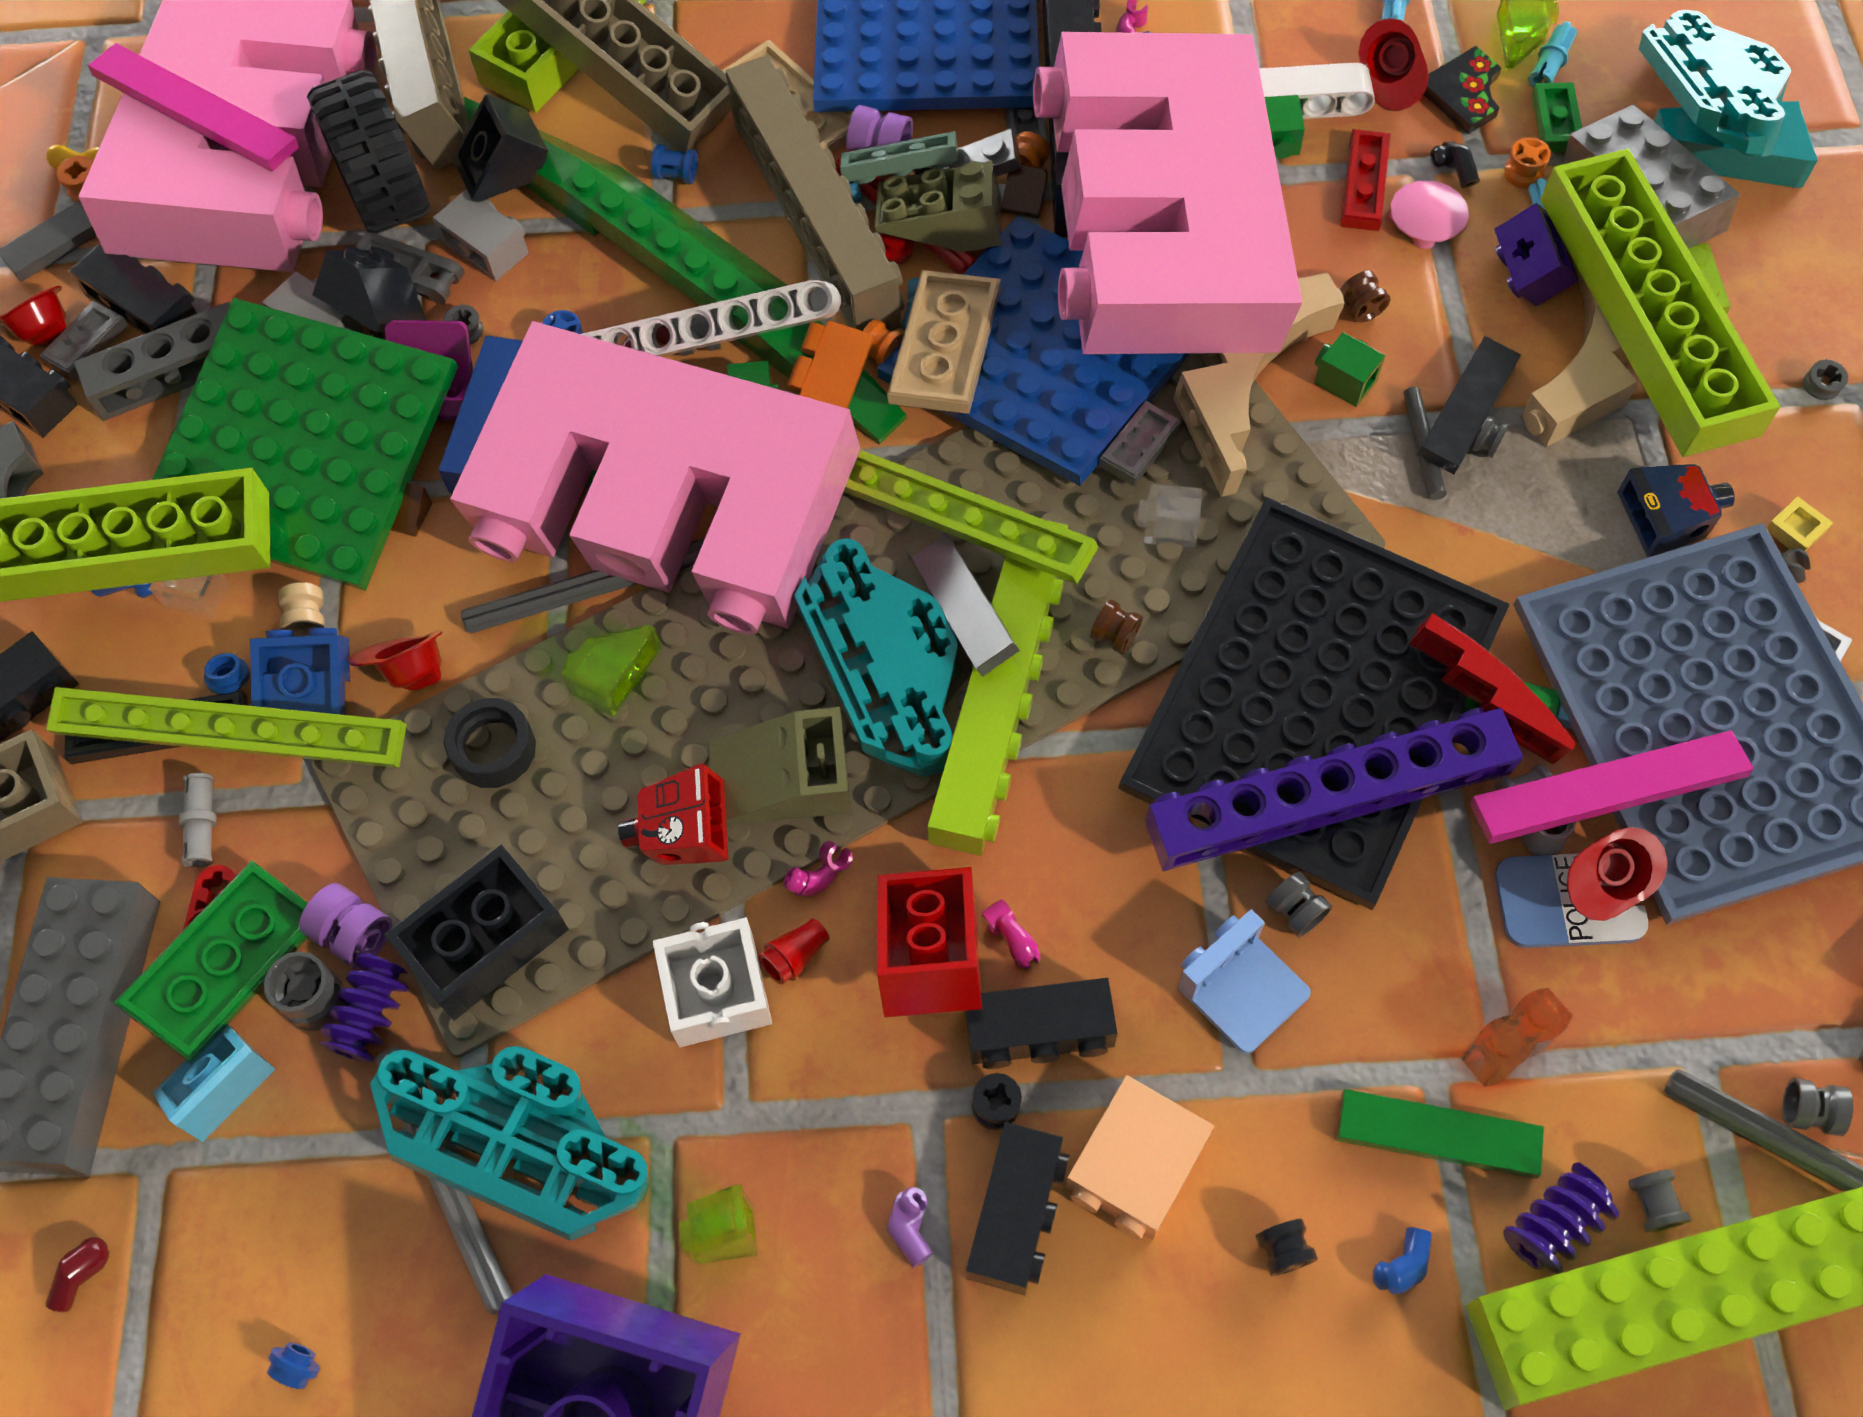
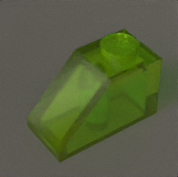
(1524, 27)
(611, 666)
(719, 1227)

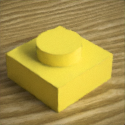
(1799, 525)

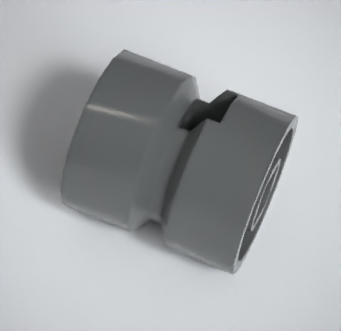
(303, 989)

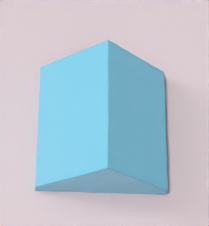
(214, 1085)

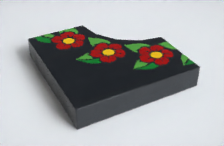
(1463, 89)

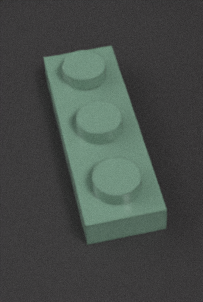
(900, 157)

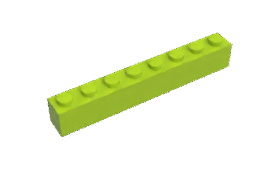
(991, 713)

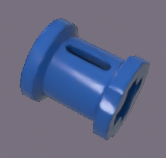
(674, 164)

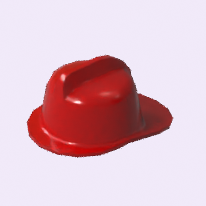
(1394, 63)
(37, 318)
(404, 661)
(1616, 873)

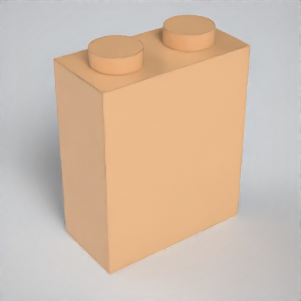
(1138, 1159)

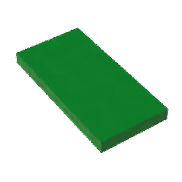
(216, 963)

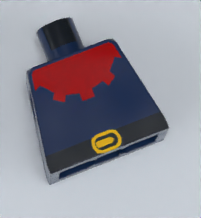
(1672, 505)

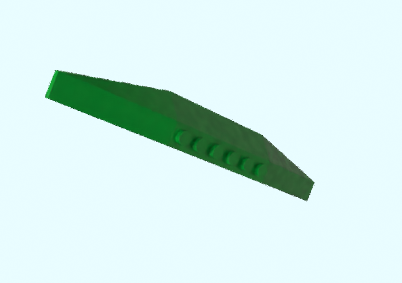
(687, 256)

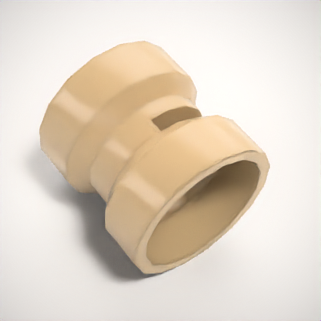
(301, 608)

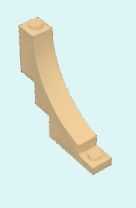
(1588, 387)
(1217, 396)

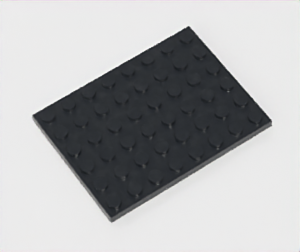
(1307, 658)

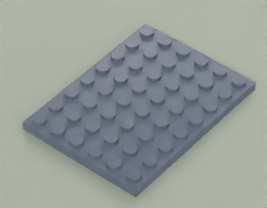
(1702, 649)

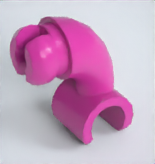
(1132, 18)
(813, 882)
(1019, 941)

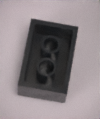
(477, 932)

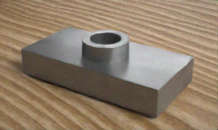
(83, 337)
(1139, 443)

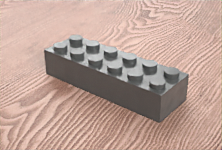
(64, 1025)

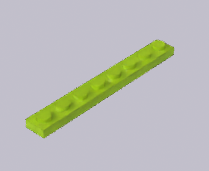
(971, 517)
(227, 727)

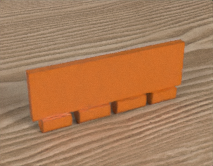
(836, 364)

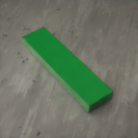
(1441, 1133)

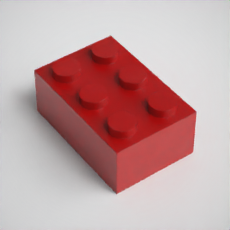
(928, 942)

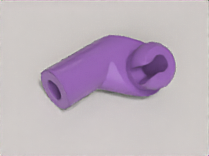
(905, 1225)

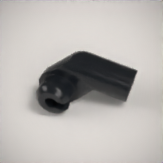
(1458, 158)

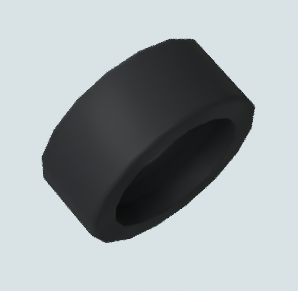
(481, 713)

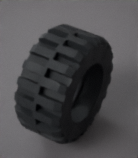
(369, 151)

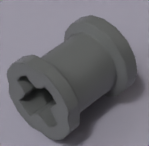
(1659, 1201)

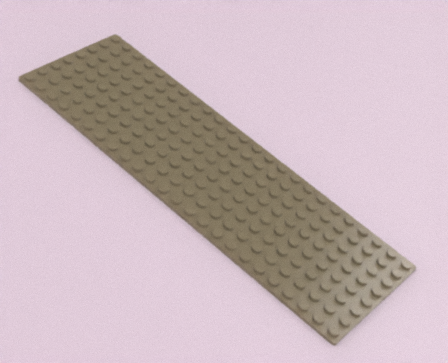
(561, 818)

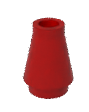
(791, 952)

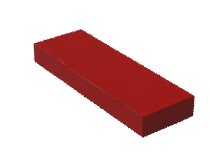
(1365, 180)

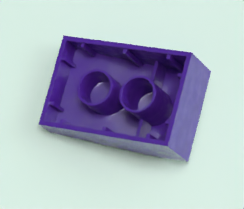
(601, 1355)

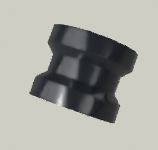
(993, 1111)
(1286, 1247)

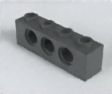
(149, 364)

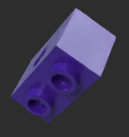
(1534, 256)

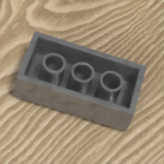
(1687, 188)

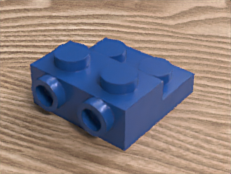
(300, 671)

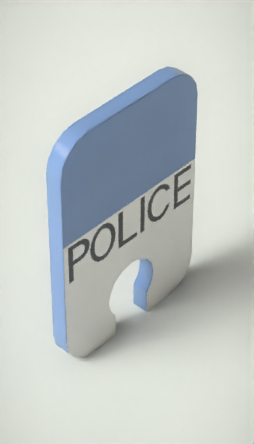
(1539, 909)

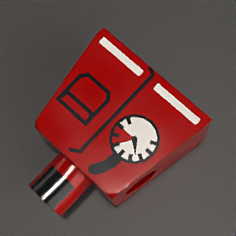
(680, 819)

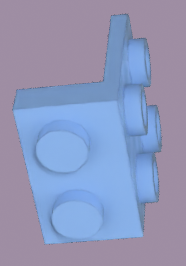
(1242, 984)

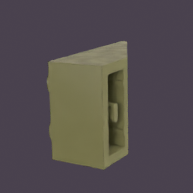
(943, 207)
(784, 768)

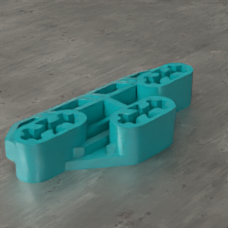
(1720, 79)
(894, 655)
(506, 1123)

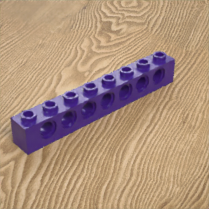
(1484, 734)

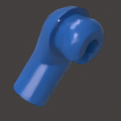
(1407, 1269)

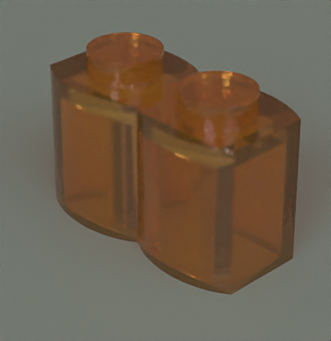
(1515, 1037)

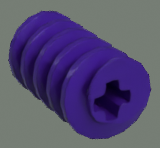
(363, 1007)
(1561, 1219)

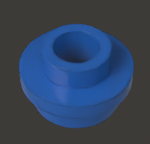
(225, 673)
(292, 1365)

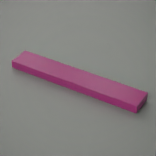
(194, 106)
(1610, 786)

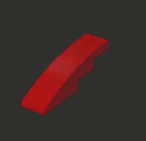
(1494, 686)

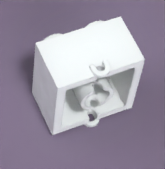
(712, 982)

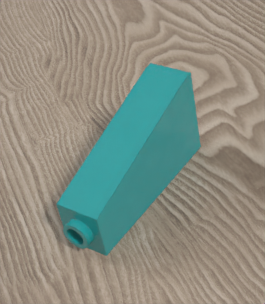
(1786, 166)

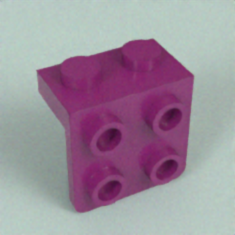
(443, 339)

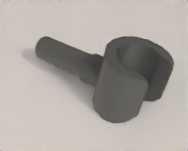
(1797, 561)

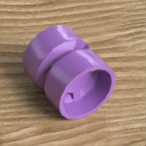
(870, 129)
(344, 924)

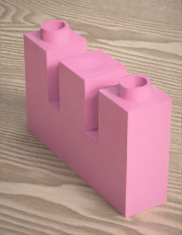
(1169, 194)
(192, 200)
(661, 450)

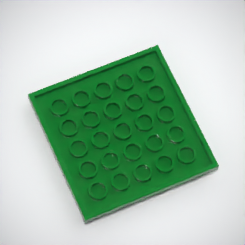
(323, 423)

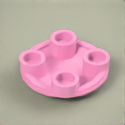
(1428, 212)

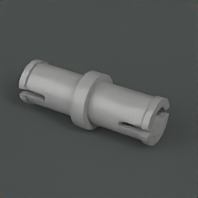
(197, 820)

